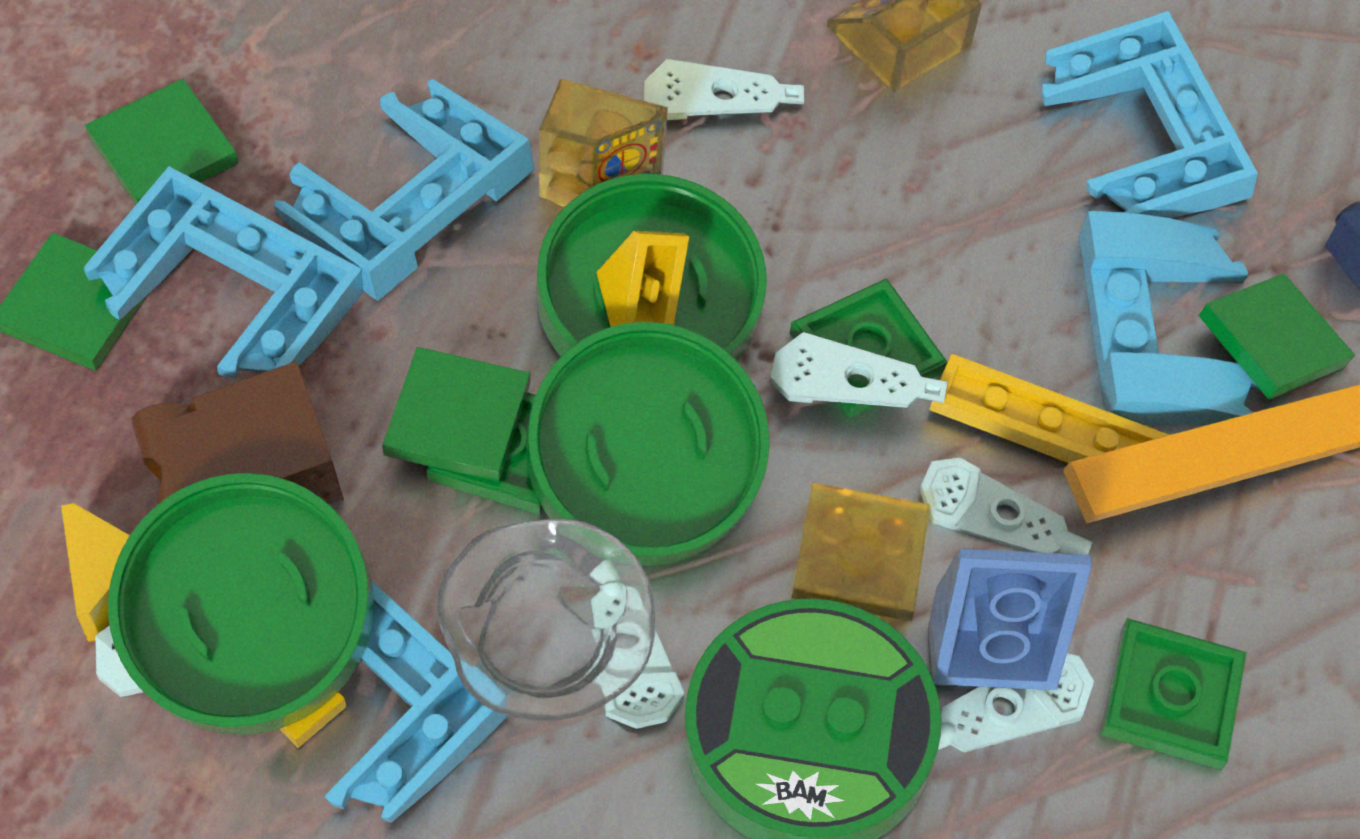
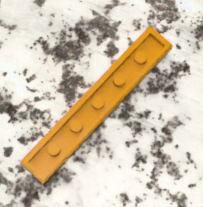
(1215, 454)

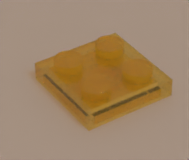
(862, 550)

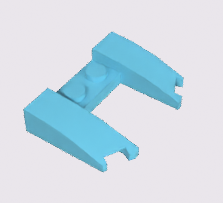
(1152, 55)
(473, 159)
(181, 214)
(1137, 381)
(432, 735)

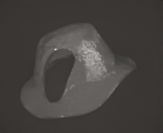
(533, 648)

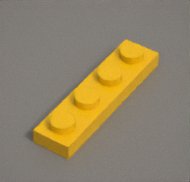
(1033, 413)

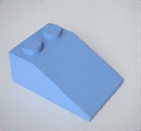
(1006, 618)

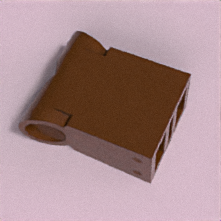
(240, 428)

